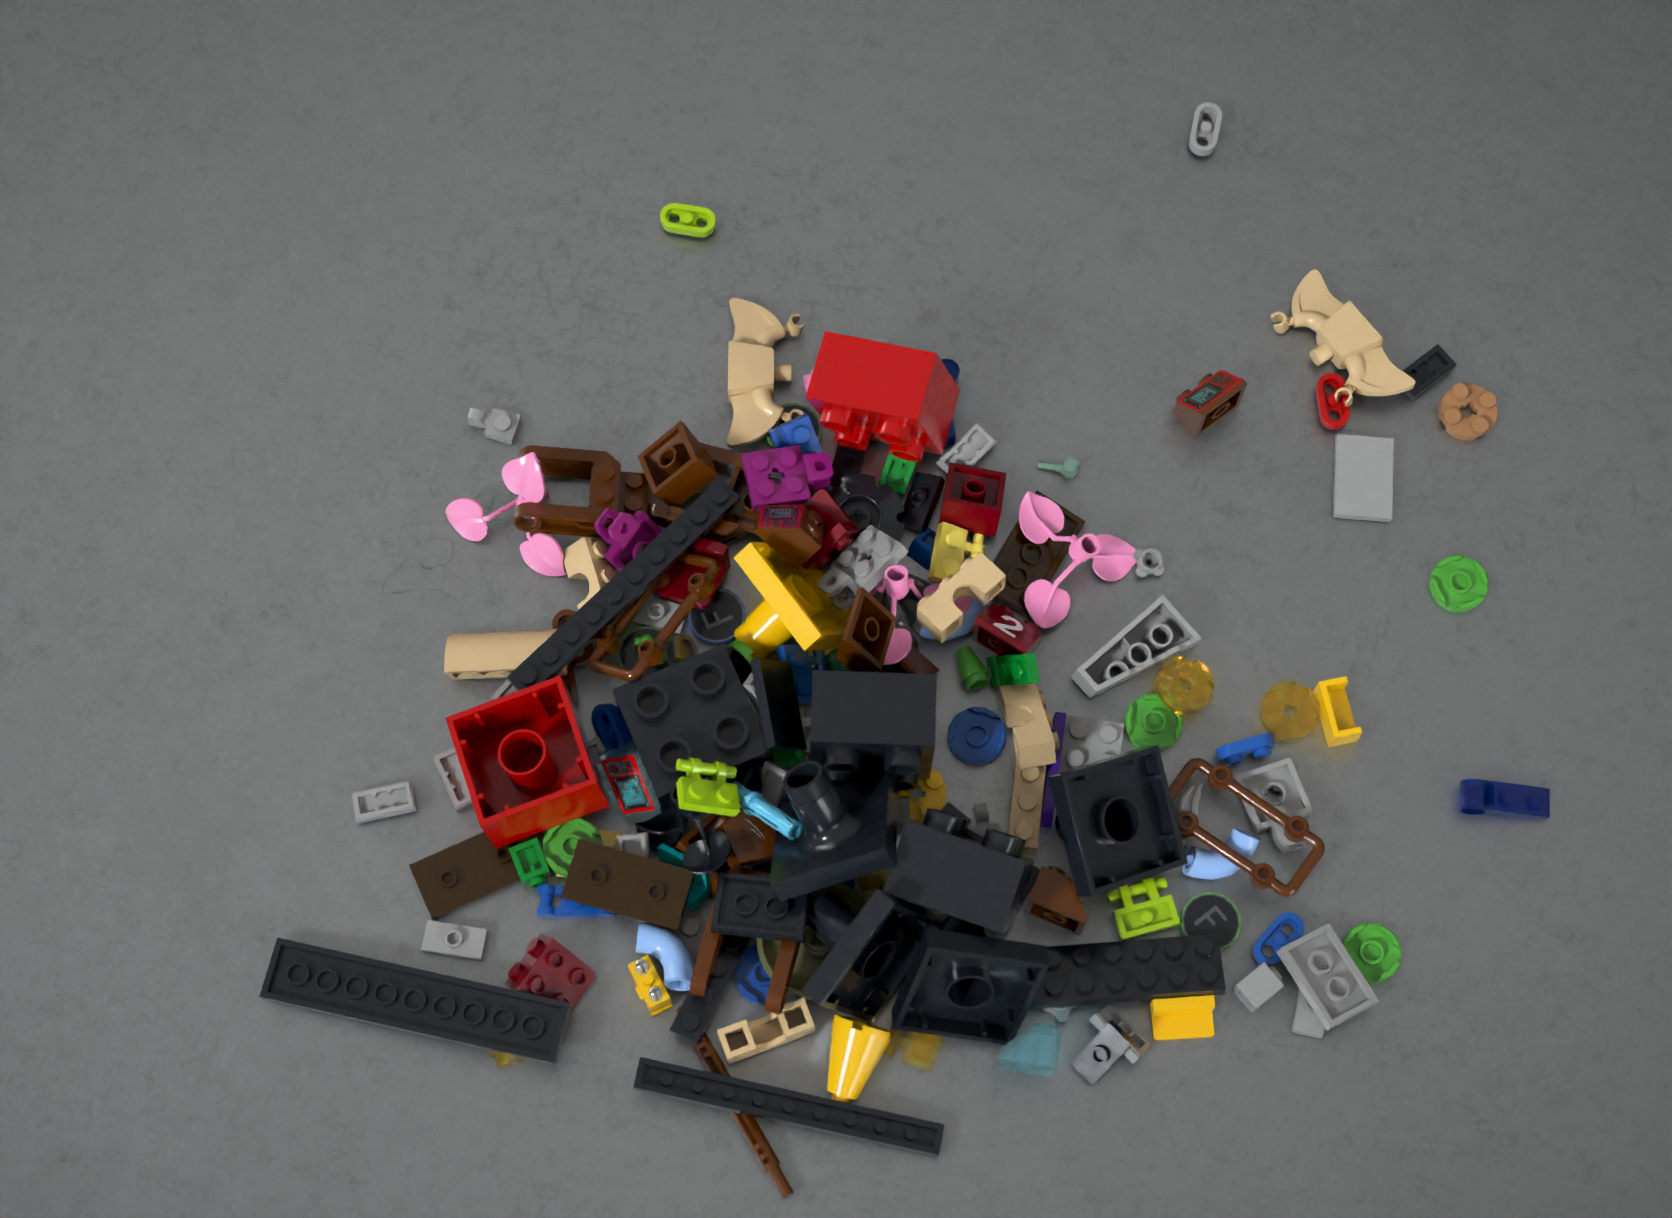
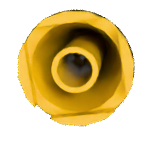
(853, 1055)

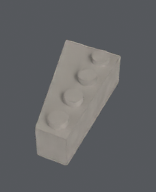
(1144, 643)

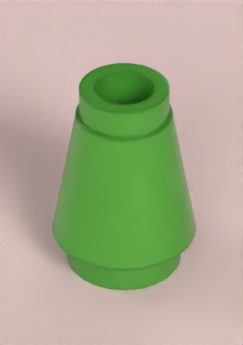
(972, 671)

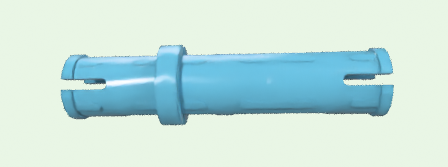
(755, 804)

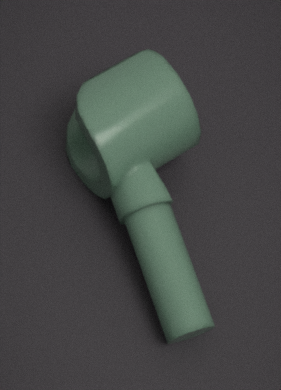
(1068, 469)

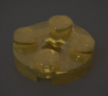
(1174, 696)
(1296, 697)

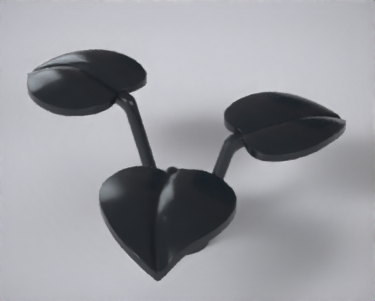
(705, 854)

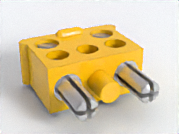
(650, 985)

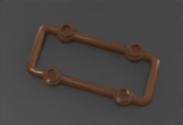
(649, 651)
(1295, 828)

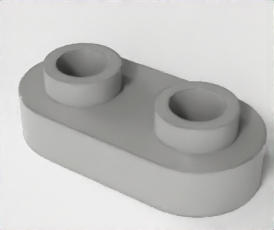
(1203, 130)

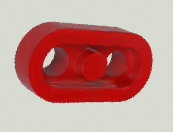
(1327, 403)

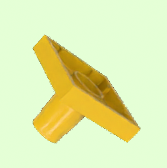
(791, 605)

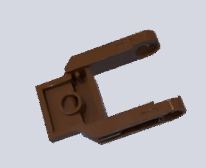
(608, 489)
(738, 520)
(709, 954)

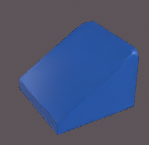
(922, 548)

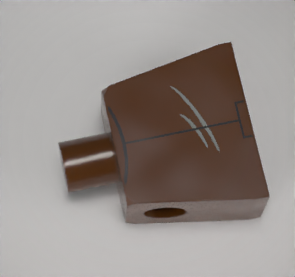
(750, 840)

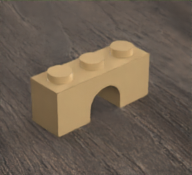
(587, 562)
(976, 579)
(1033, 736)
(1026, 805)
(759, 1035)

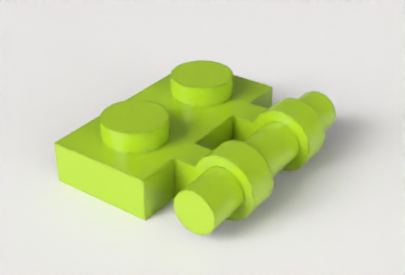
(707, 795)
(1144, 917)

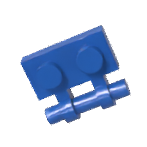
(801, 668)

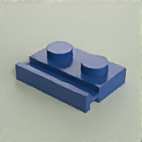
(794, 433)

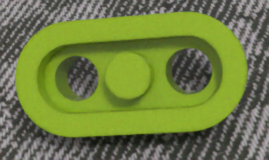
(689, 218)

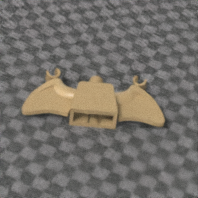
(1344, 339)
(754, 372)

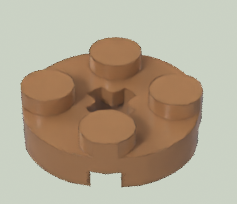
(1480, 401)

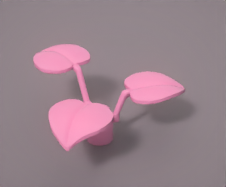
(524, 478)
(1110, 555)
(897, 585)

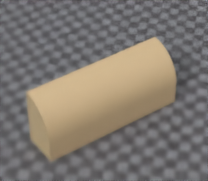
(491, 653)

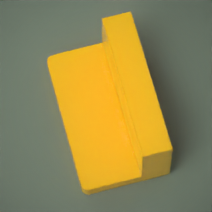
(1182, 1017)

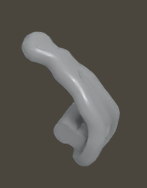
(1190, 796)

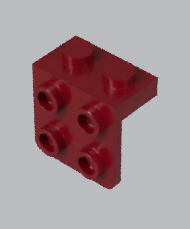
(837, 529)
(678, 586)
(550, 972)

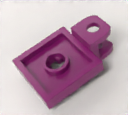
(799, 475)
(625, 535)

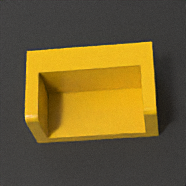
(1336, 712)

